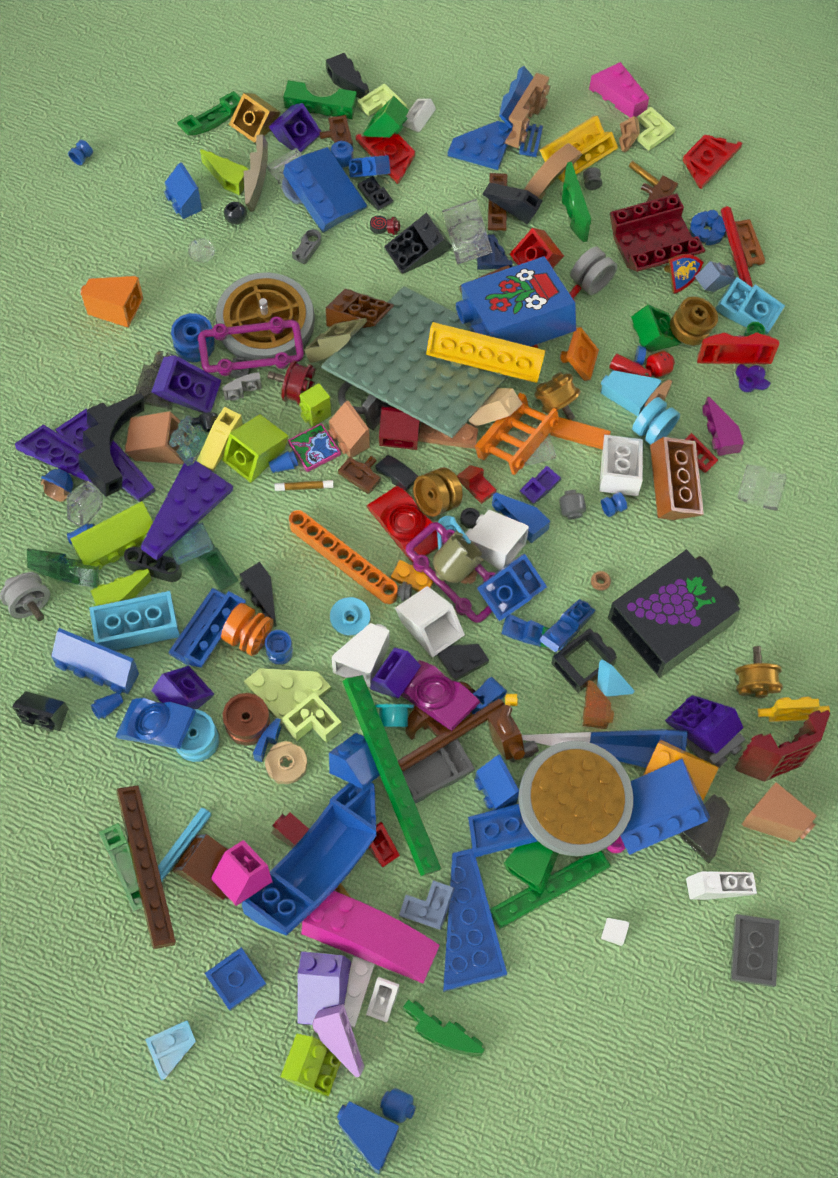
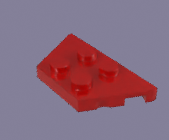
(399, 152)
(709, 157)

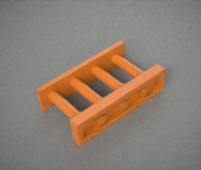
(501, 427)

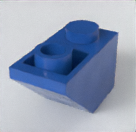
(369, 166)

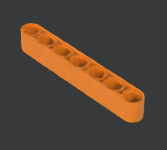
(346, 565)

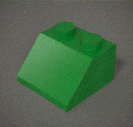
(387, 120)
(654, 328)

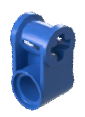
(488, 693)

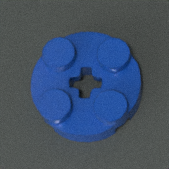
(711, 219)

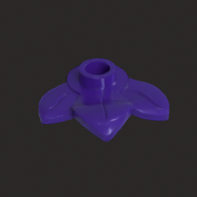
(751, 378)

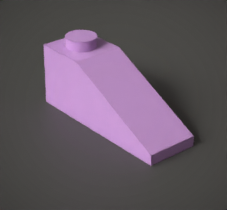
(337, 1035)

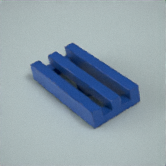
(533, 129)

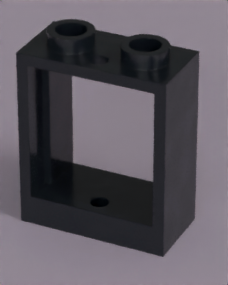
(568, 671)

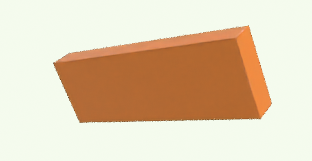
(580, 433)

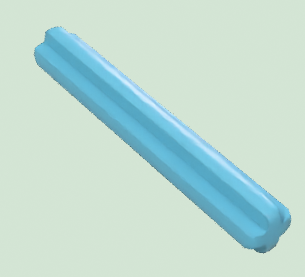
(183, 842)

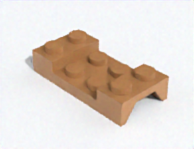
(530, 103)

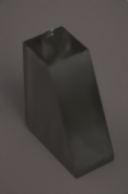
(706, 837)

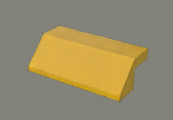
(588, 139)

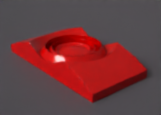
(738, 349)
(403, 520)

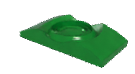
(575, 204)

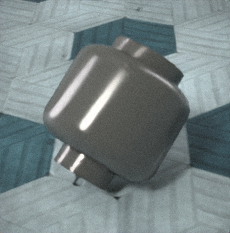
(572, 504)

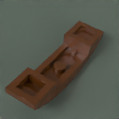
(497, 215)

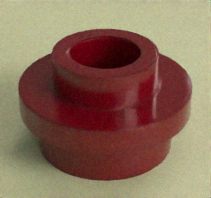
(393, 226)

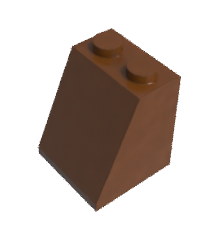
(200, 863)

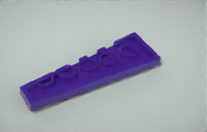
(54, 450)
(137, 485)

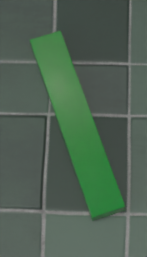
(557, 885)

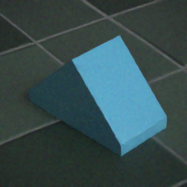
(611, 682)

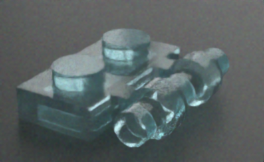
(193, 443)

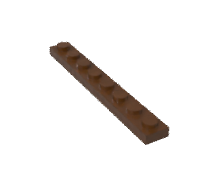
(146, 867)

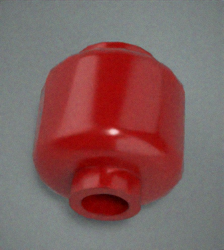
(660, 364)

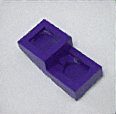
(539, 486)

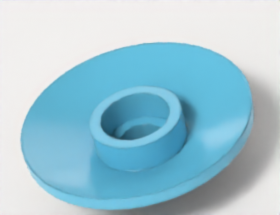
(347, 608)

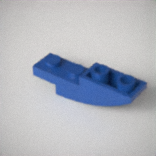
(568, 626)

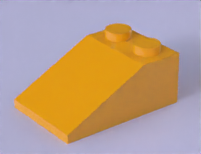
(699, 769)

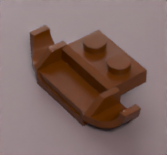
(420, 719)

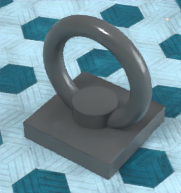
(370, 408)

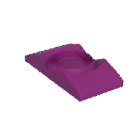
(439, 696)

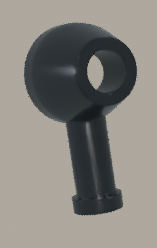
(206, 420)

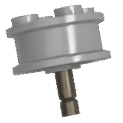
(25, 595)

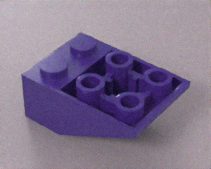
(706, 723)

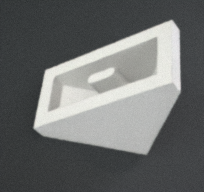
(383, 999)

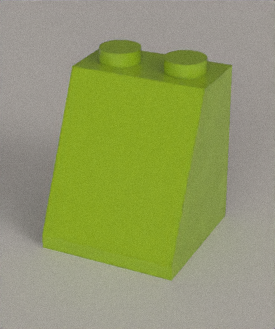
(254, 446)

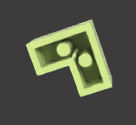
(312, 714)

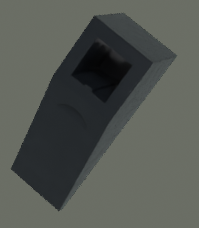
(345, 76)
(513, 200)
(259, 585)

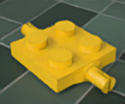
(792, 710)

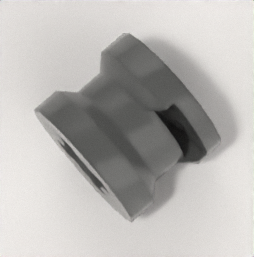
(592, 178)

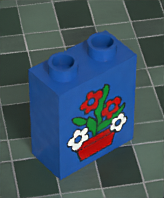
(519, 304)

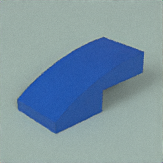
(523, 631)
(270, 736)

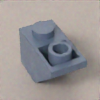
(715, 276)

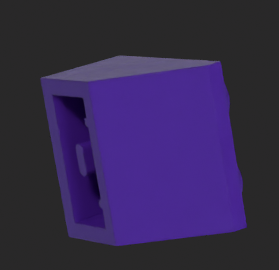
(395, 673)

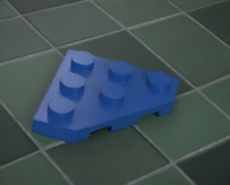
(482, 146)

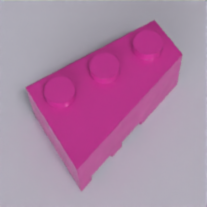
(620, 89)

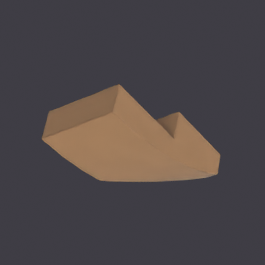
(630, 131)

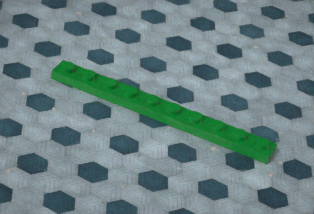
(391, 775)

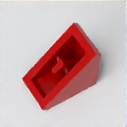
(383, 847)

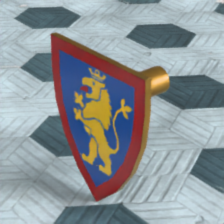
(683, 270)

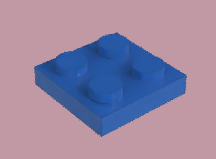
(235, 979)

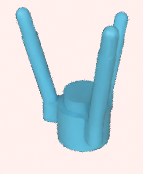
(450, 523)

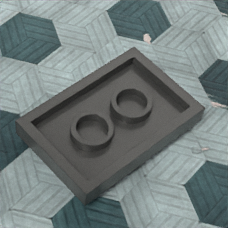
(755, 950)

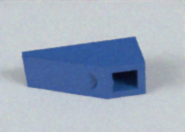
(523, 513)

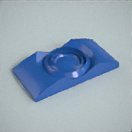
(156, 723)

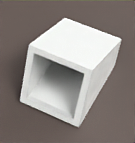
(498, 538)
(430, 620)
(362, 653)

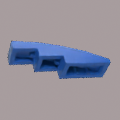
(516, 91)

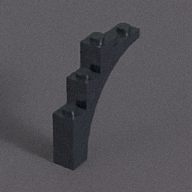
(104, 424)

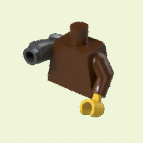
(507, 735)

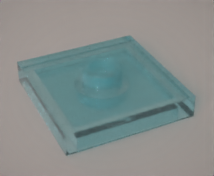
(192, 544)

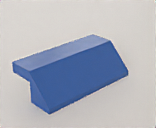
(204, 628)

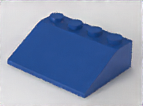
(323, 188)
(663, 806)

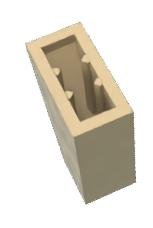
(498, 406)

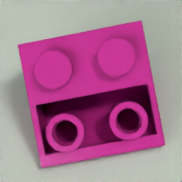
(241, 873)

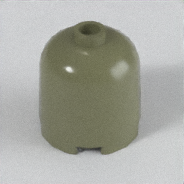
(456, 559)

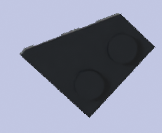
(462, 659)

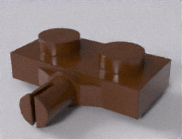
(338, 130)
(664, 188)
(360, 474)

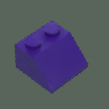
(295, 128)
(183, 688)

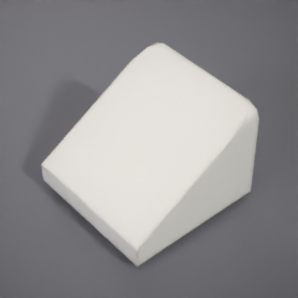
(615, 931)

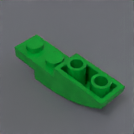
(449, 1038)

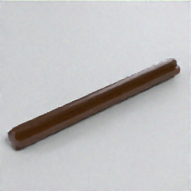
(449, 736)

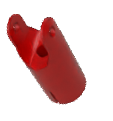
(623, 364)

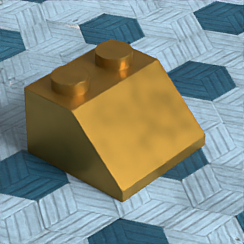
(253, 116)

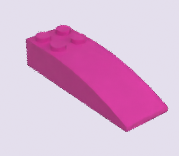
(371, 936)

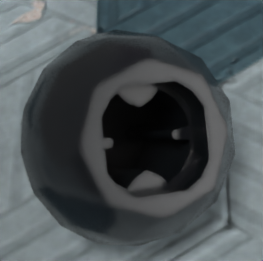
(235, 213)

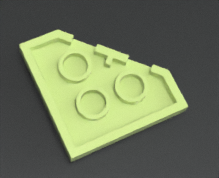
(285, 688)

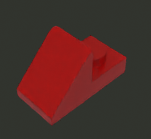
(476, 483)

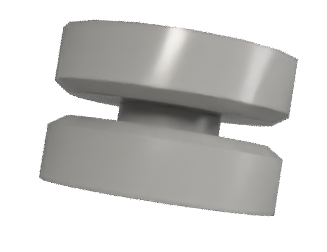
(593, 270)

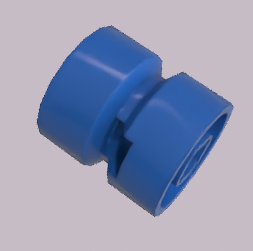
(279, 647)

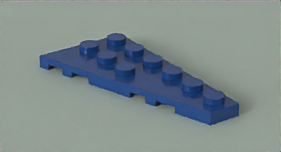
(471, 941)

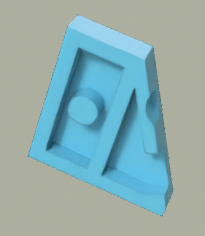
(170, 1047)

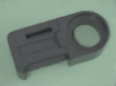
(307, 248)

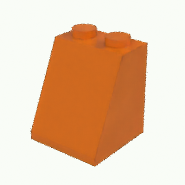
(113, 298)

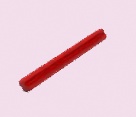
(735, 245)

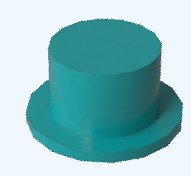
(394, 714)

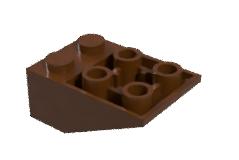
(353, 306)

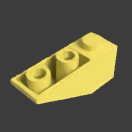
(217, 439)

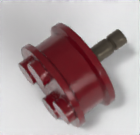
(296, 381)

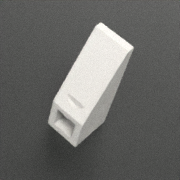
(720, 885)

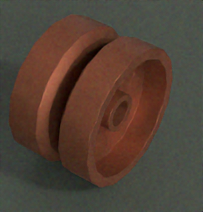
(245, 707)

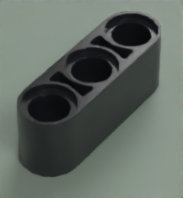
(158, 571)

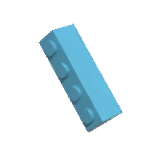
(135, 621)

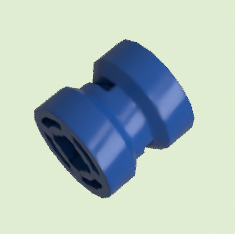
(80, 152)
(614, 504)

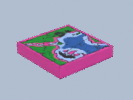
(314, 447)

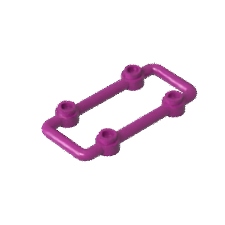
(226, 367)
(421, 564)

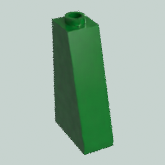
(532, 864)

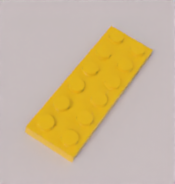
(485, 352)

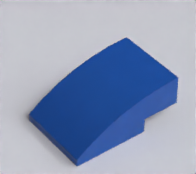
(511, 587)

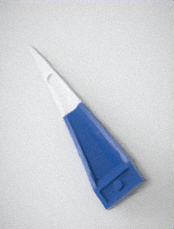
(626, 746)

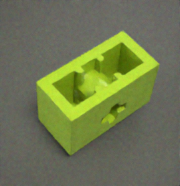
(315, 405)

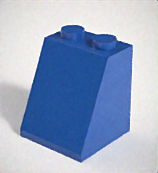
(368, 1133)

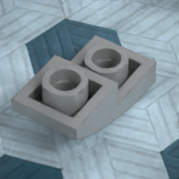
(235, 389)

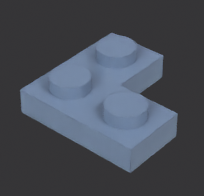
(433, 910)

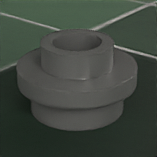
(404, 591)

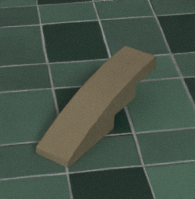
(255, 177)

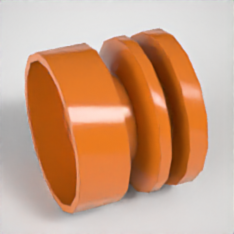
(246, 629)

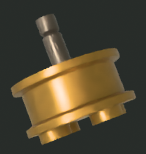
(558, 394)
(758, 677)

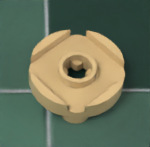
(283, 774)

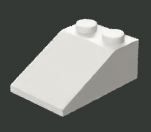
(621, 465)

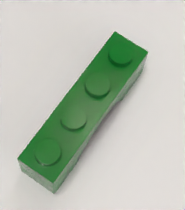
(338, 104)

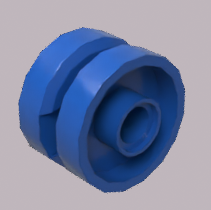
(185, 336)

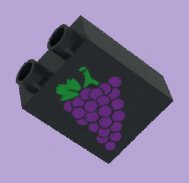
(674, 612)

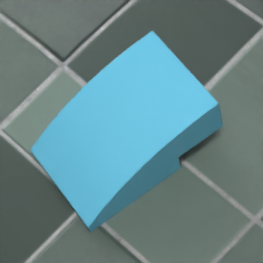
(749, 304)

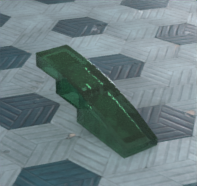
(62, 568)
(217, 568)

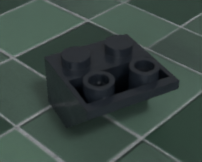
(40, 711)

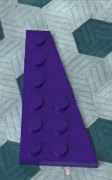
(188, 501)

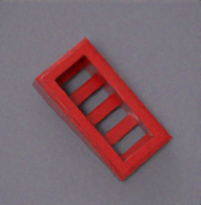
(701, 449)

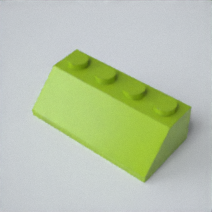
(111, 538)

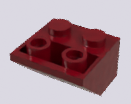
(398, 429)

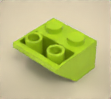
(311, 1065)

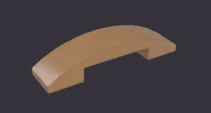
(552, 169)

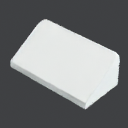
(419, 114)

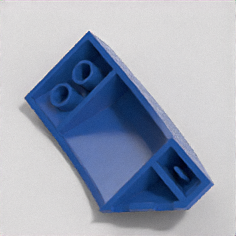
(317, 861)

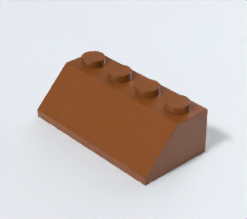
(676, 478)

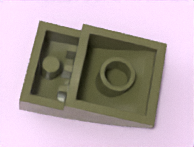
(333, 339)

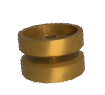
(693, 320)
(438, 491)

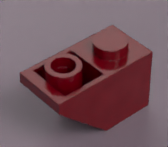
(289, 829)

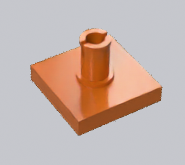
(581, 354)

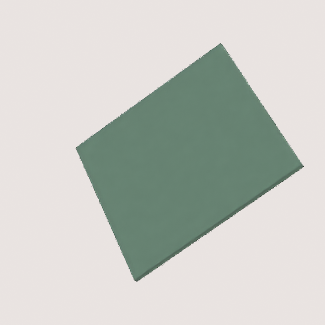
(394, 366)

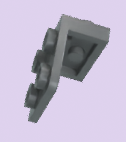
(719, 759)

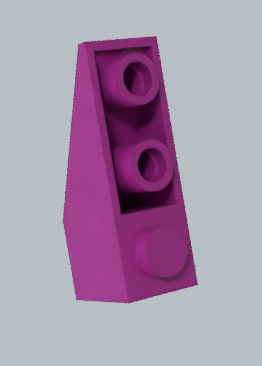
(725, 432)

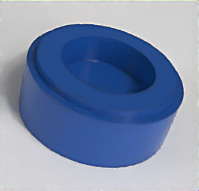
(640, 355)

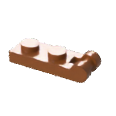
(750, 243)

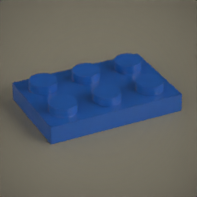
(498, 830)

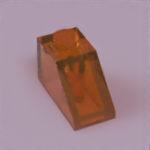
(596, 708)

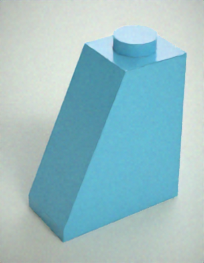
(629, 390)

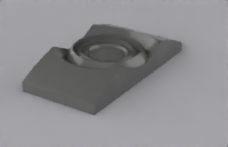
(438, 771)

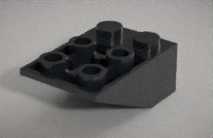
(418, 244)

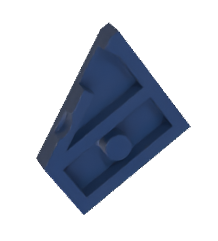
(494, 260)

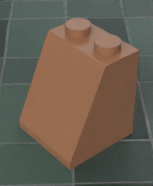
(150, 438)
(780, 815)

